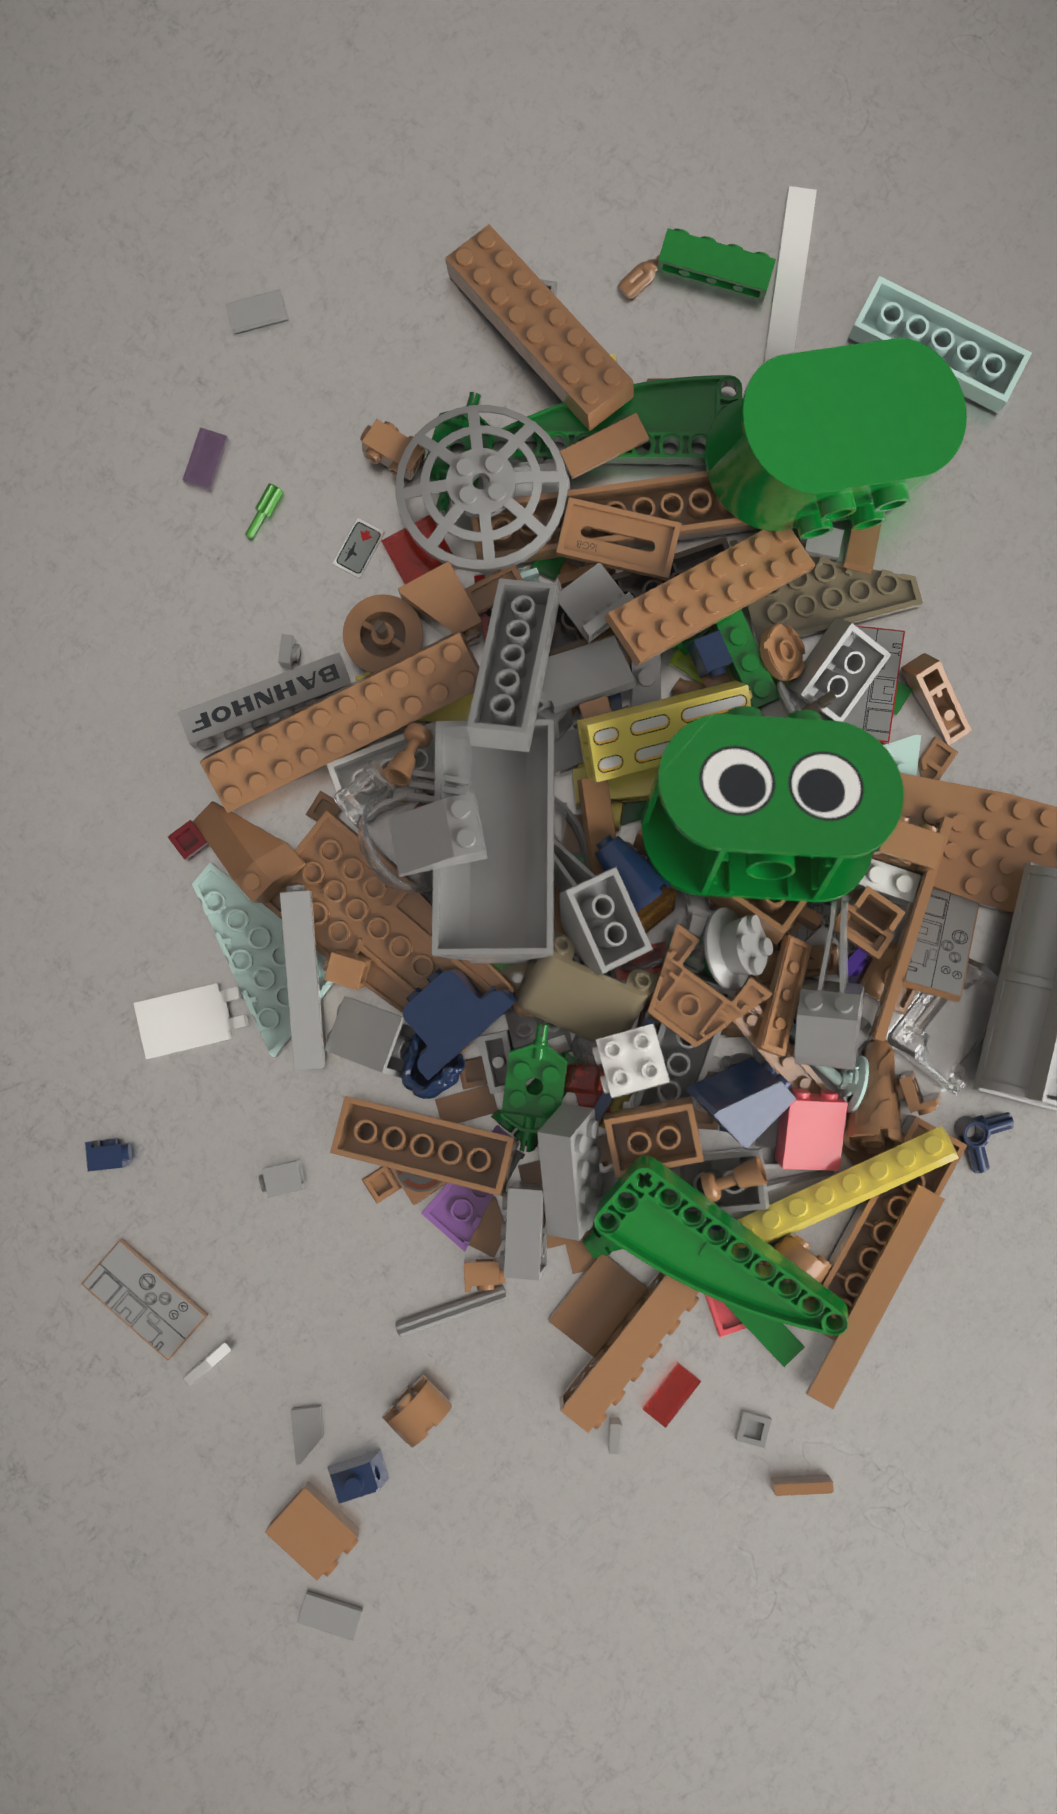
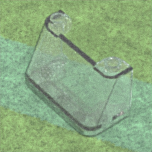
(942, 1032)

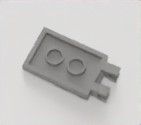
(585, 675)

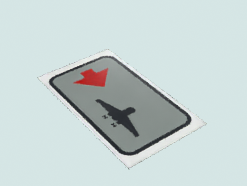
(358, 547)

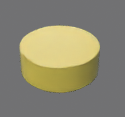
(617, 810)

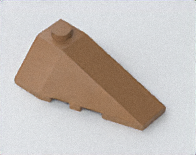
(249, 853)

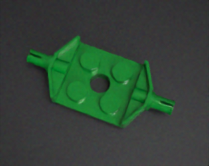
(440, 468)
(527, 1109)

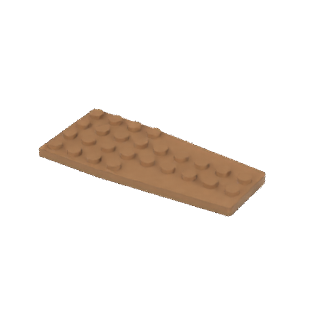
(988, 840)
(372, 919)

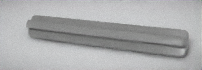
(450, 1311)

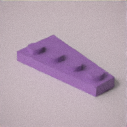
(459, 1209)

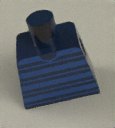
(358, 1477)

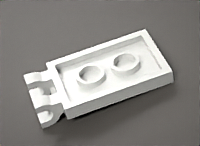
(187, 1019)

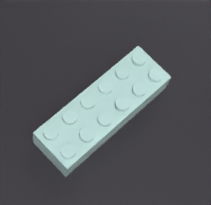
(979, 359)

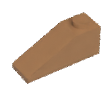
(936, 696)

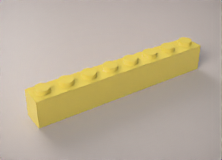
(851, 1186)

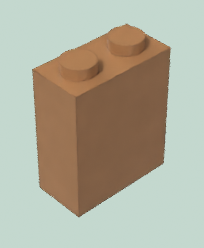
(313, 1531)

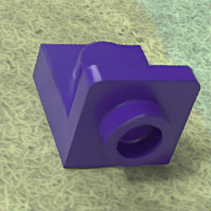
(856, 964)

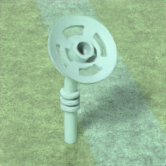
(849, 1083)

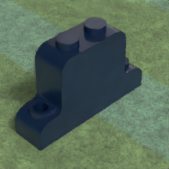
(451, 1016)

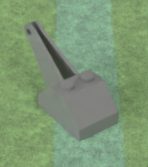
(597, 914)
(830, 1010)
(735, 1198)

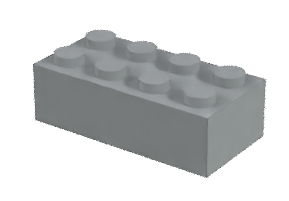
(570, 1170)

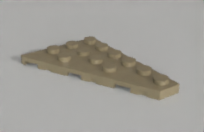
(830, 592)

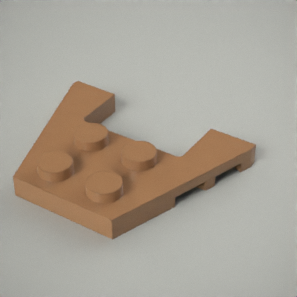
(690, 1003)

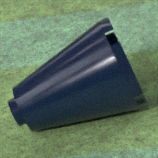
(635, 871)

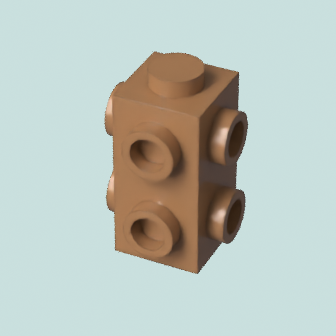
(386, 445)

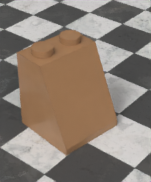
(443, 603)

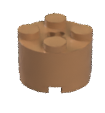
(797, 1251)
(417, 1411)

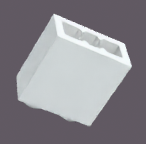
(631, 1061)

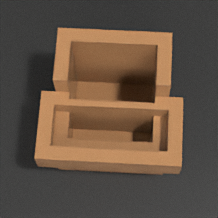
(870, 921)

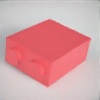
(812, 1131)

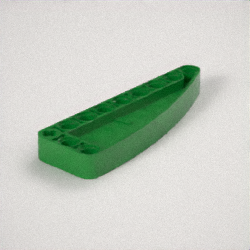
(669, 410)
(686, 1249)

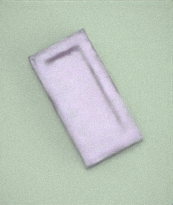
(205, 459)

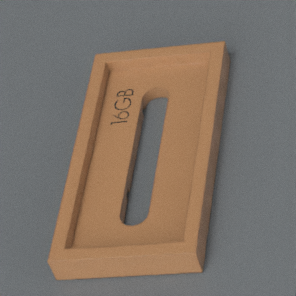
(586, 514)

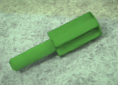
(264, 507)

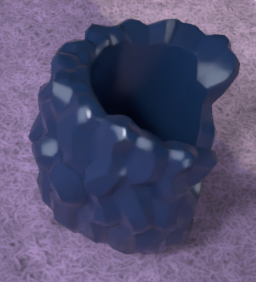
(417, 1083)

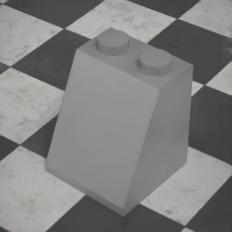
(370, 1036)

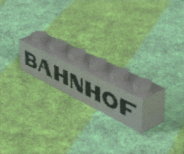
(263, 701)

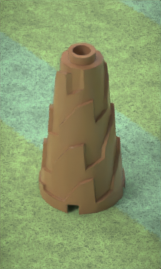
(878, 1117)

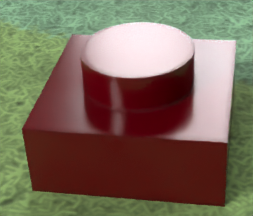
(187, 840)

